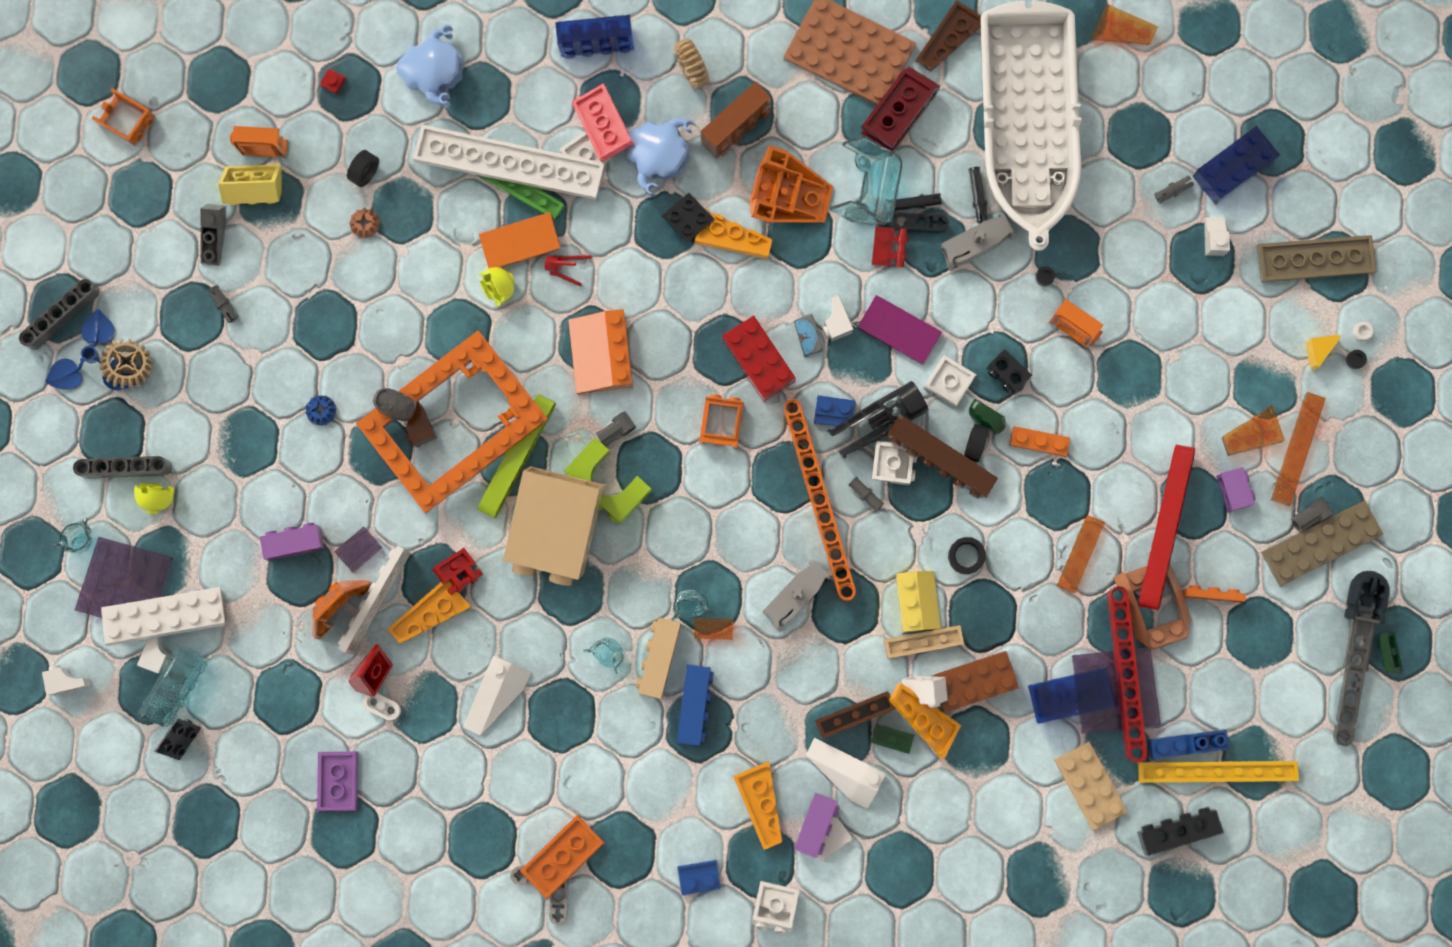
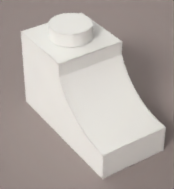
(1216, 237)
(838, 323)
(154, 655)
(60, 681)
(928, 689)

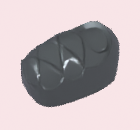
(394, 404)

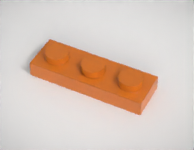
(1039, 441)
(1214, 593)

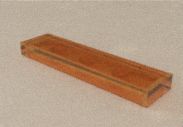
(1080, 554)

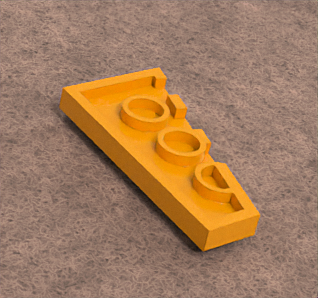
(732, 237)
(428, 613)
(929, 722)
(759, 798)

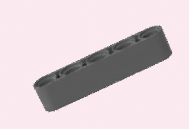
(50, 315)
(113, 467)

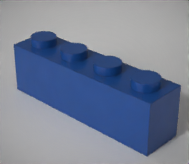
(694, 704)

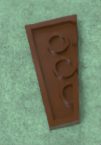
(952, 32)

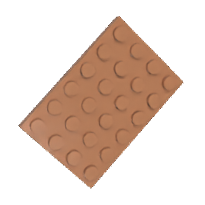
(849, 50)

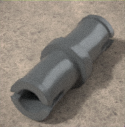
(1174, 189)
(223, 304)
(866, 494)

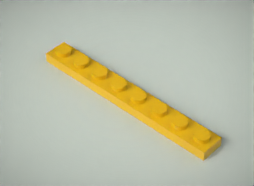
(1218, 771)

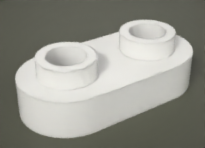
(382, 706)

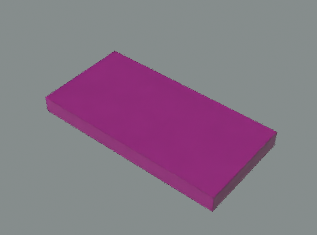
(899, 329)

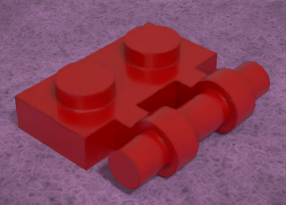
(883, 246)
(453, 567)

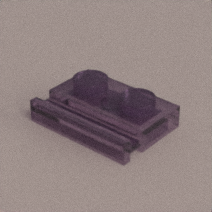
(358, 549)

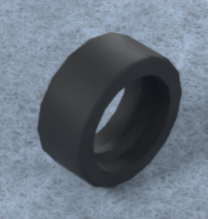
(362, 168)
(976, 442)
(968, 541)

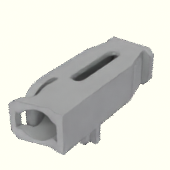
(976, 241)
(796, 594)

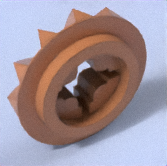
(370, 228)

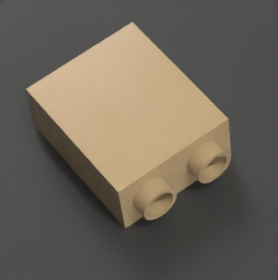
(553, 525)

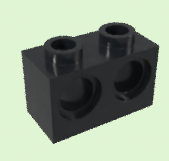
(1013, 368)

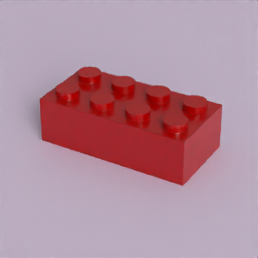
(758, 358)

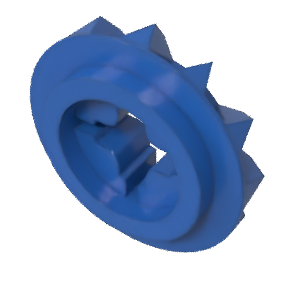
(327, 415)

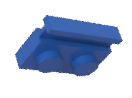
(833, 410)
(699, 877)

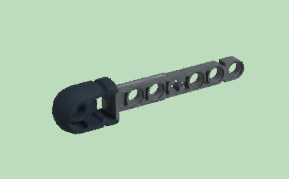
(1363, 584)

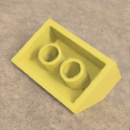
(251, 184)
(917, 601)

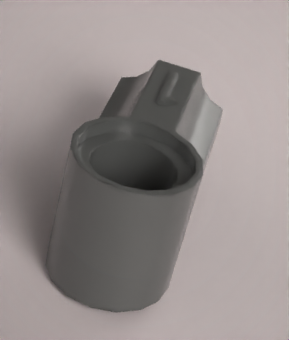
(620, 426)
(1314, 513)

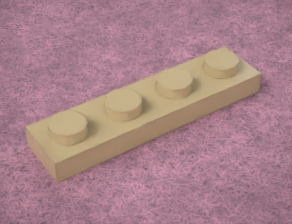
(923, 642)

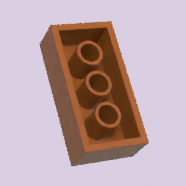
(736, 120)
(978, 681)

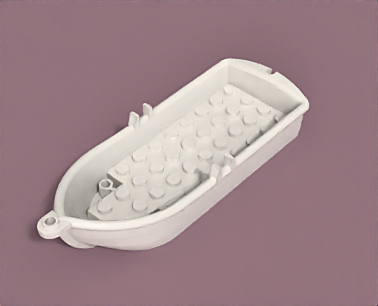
(1031, 113)

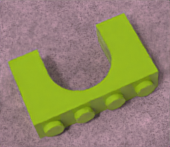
(619, 505)

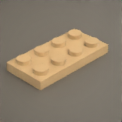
(1090, 785)

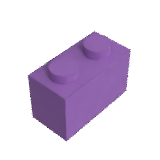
(1236, 489)

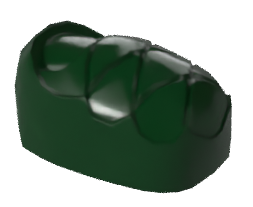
(987, 417)

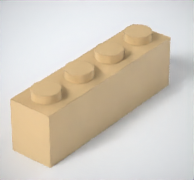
(659, 658)

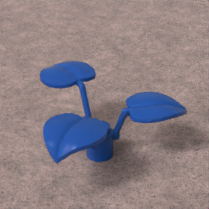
(65, 373)

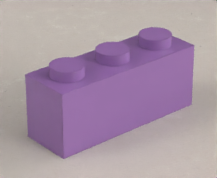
(291, 542)
(816, 825)

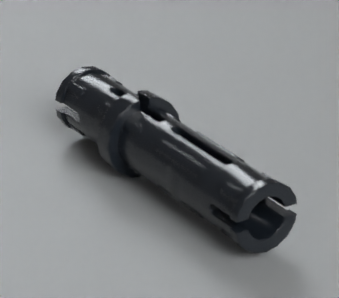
(978, 194)
(918, 201)

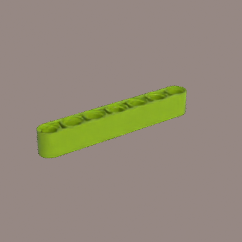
(512, 465)

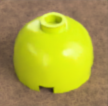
(497, 284)
(153, 497)

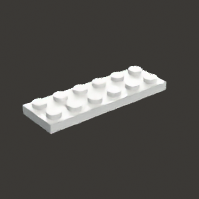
(370, 606)
(163, 616)

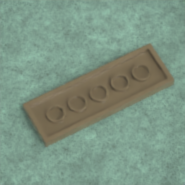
(1316, 258)
(1322, 543)

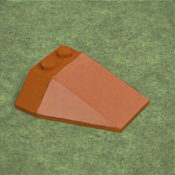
(788, 190)
(329, 604)

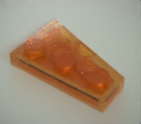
(1123, 27)
(1254, 434)

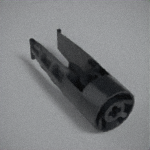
(908, 402)

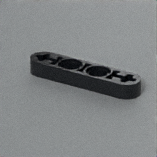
(912, 227)

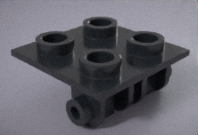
(688, 217)
(178, 738)

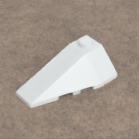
(497, 691)
(851, 776)

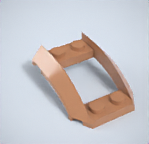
(1166, 633)

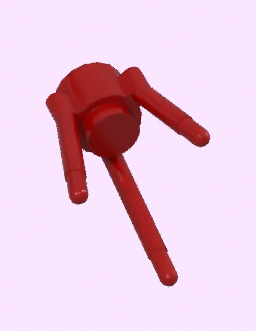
(555, 263)

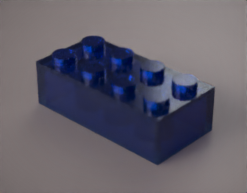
(595, 36)
(1236, 165)
(1072, 695)

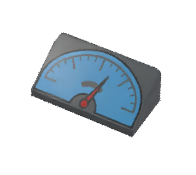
(808, 335)

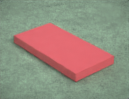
(602, 123)

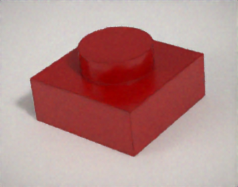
(332, 81)

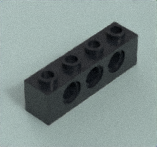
(1210, 827)

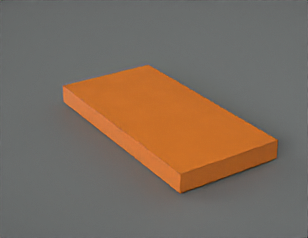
(520, 241)
(561, 857)

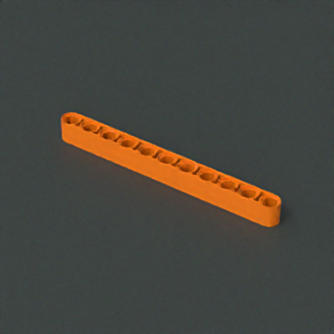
(813, 491)

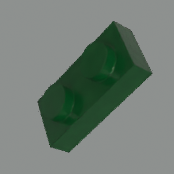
(1390, 652)
(892, 738)

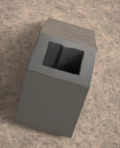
(212, 233)

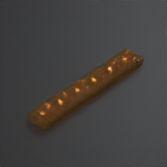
(1298, 449)

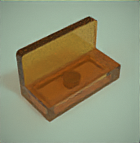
(713, 628)

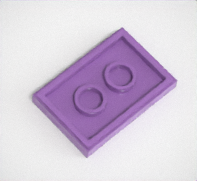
(337, 781)

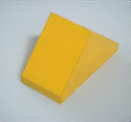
(1319, 348)

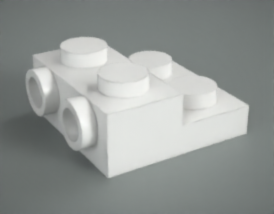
(892, 464)
(775, 908)

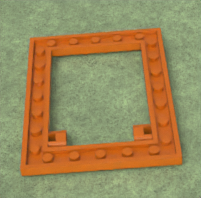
(522, 407)

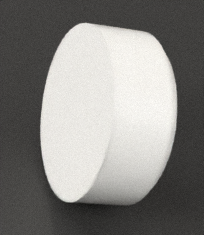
(1362, 331)

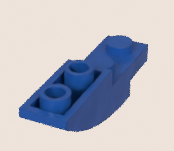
(1188, 744)

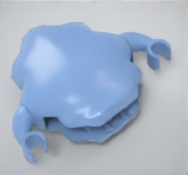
(432, 66)
(659, 151)

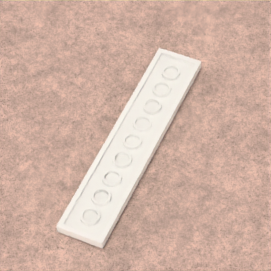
(508, 162)

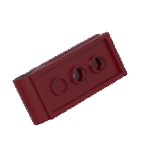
(911, 97)

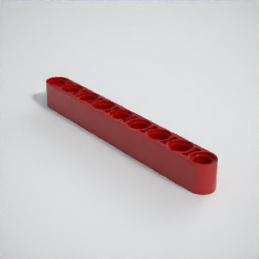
(1166, 527)
(1122, 683)

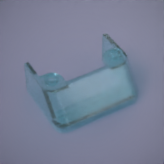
(879, 186)

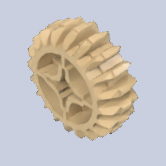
(691, 63)
(135, 374)

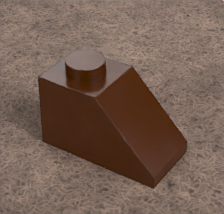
(419, 428)

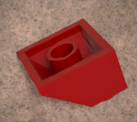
(371, 672)

